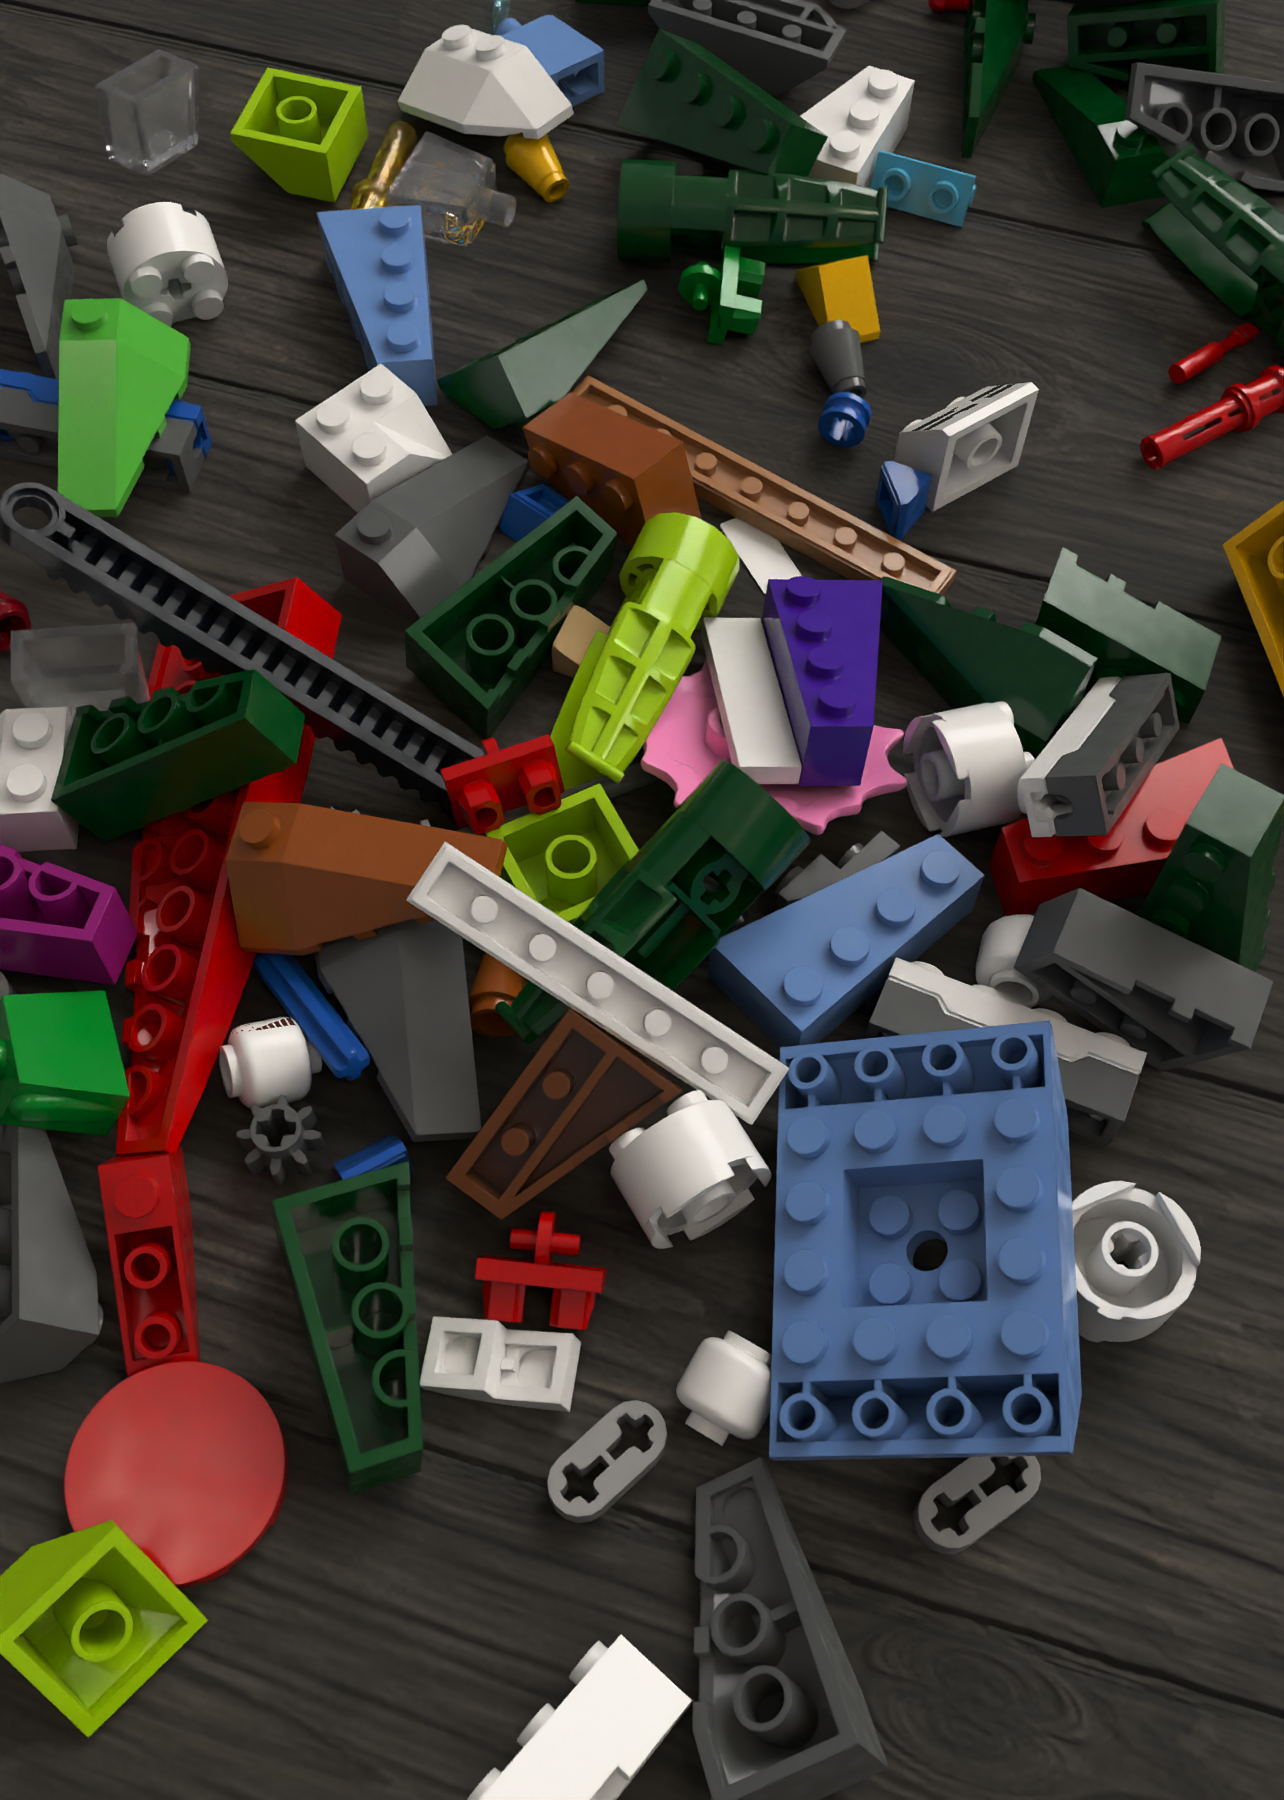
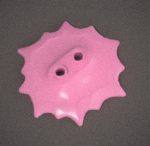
(692, 742)

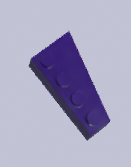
(826, 667)

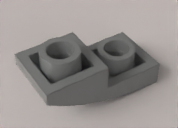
(823, 873)

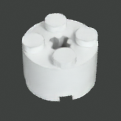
(168, 263)
(965, 768)
(687, 1169)
(1154, 1240)

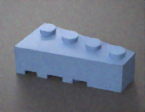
(385, 288)

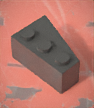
(1142, 981)

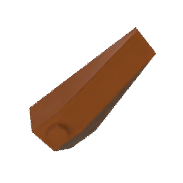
(331, 874)

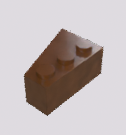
(559, 1112)

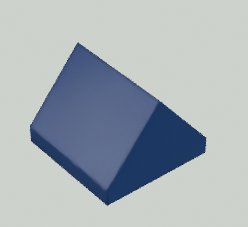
(901, 496)

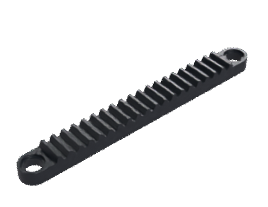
(233, 640)

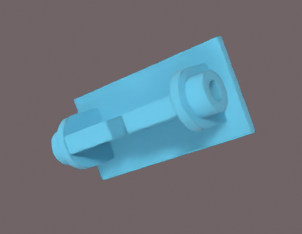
(924, 188)

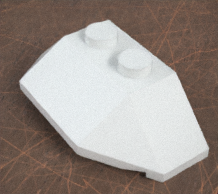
(484, 87)

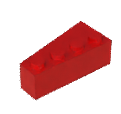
(1110, 865)

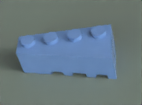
(834, 949)

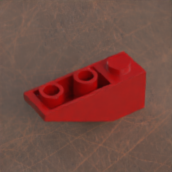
(152, 1257)

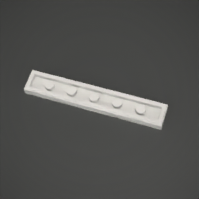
(596, 982)

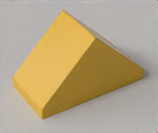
(842, 293)

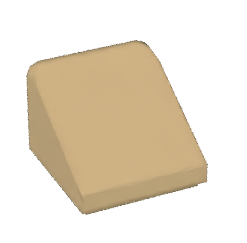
(574, 640)

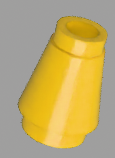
(536, 165)

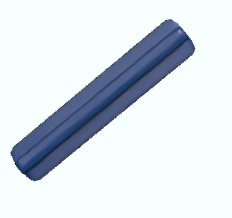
(313, 1014)

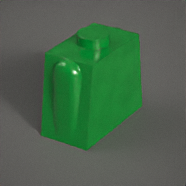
(60, 1063)

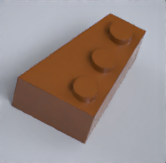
(611, 464)

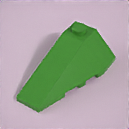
(113, 397)

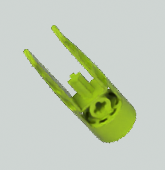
(628, 676)

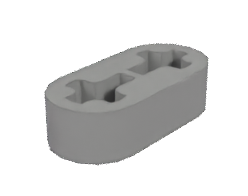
(596, 1448)
(988, 1511)

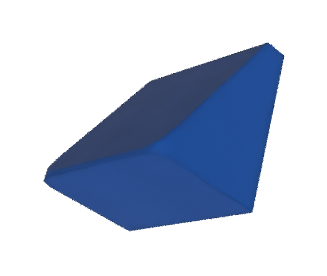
(529, 509)
(376, 1156)

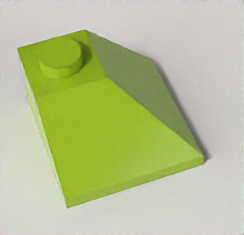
(91, 1621)

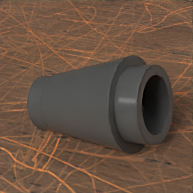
(838, 357)

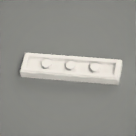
(750, 700)

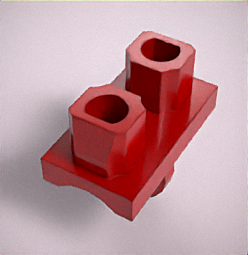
(504, 781)
(572, 1284)

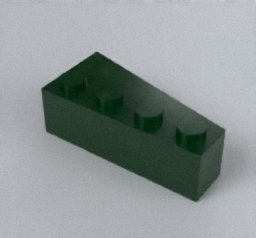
(501, 624)

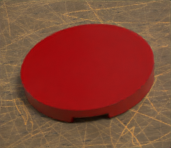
(182, 1466)

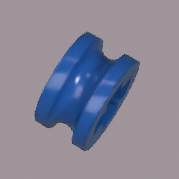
(849, 407)

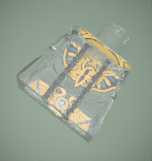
(453, 189)

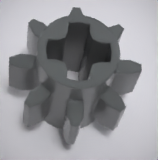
(267, 1130)

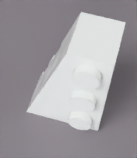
(860, 120)

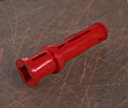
(1255, 399)

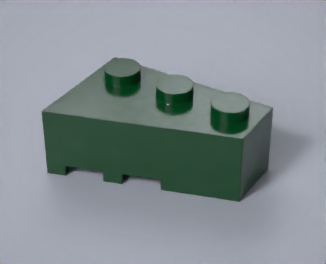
(1148, 32)

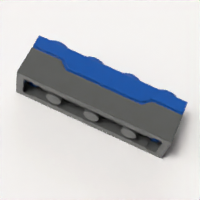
(31, 432)

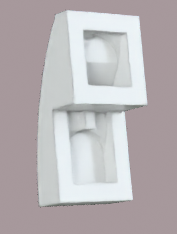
(500, 1364)

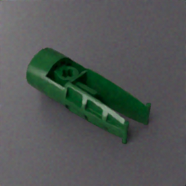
(766, 215)
(1223, 237)
(681, 888)

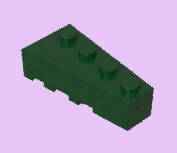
(712, 109)
(173, 751)
(1222, 870)
(357, 1304)

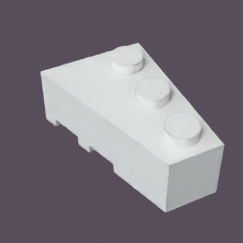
(595, 1735)

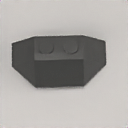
(763, 40)

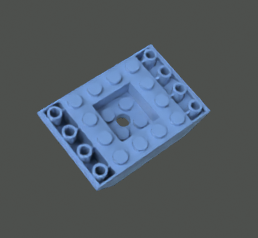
(905, 1147)

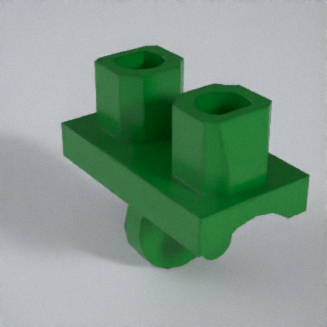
(720, 288)

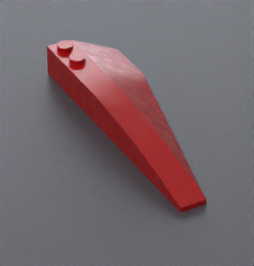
(182, 906)

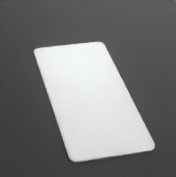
(759, 552)

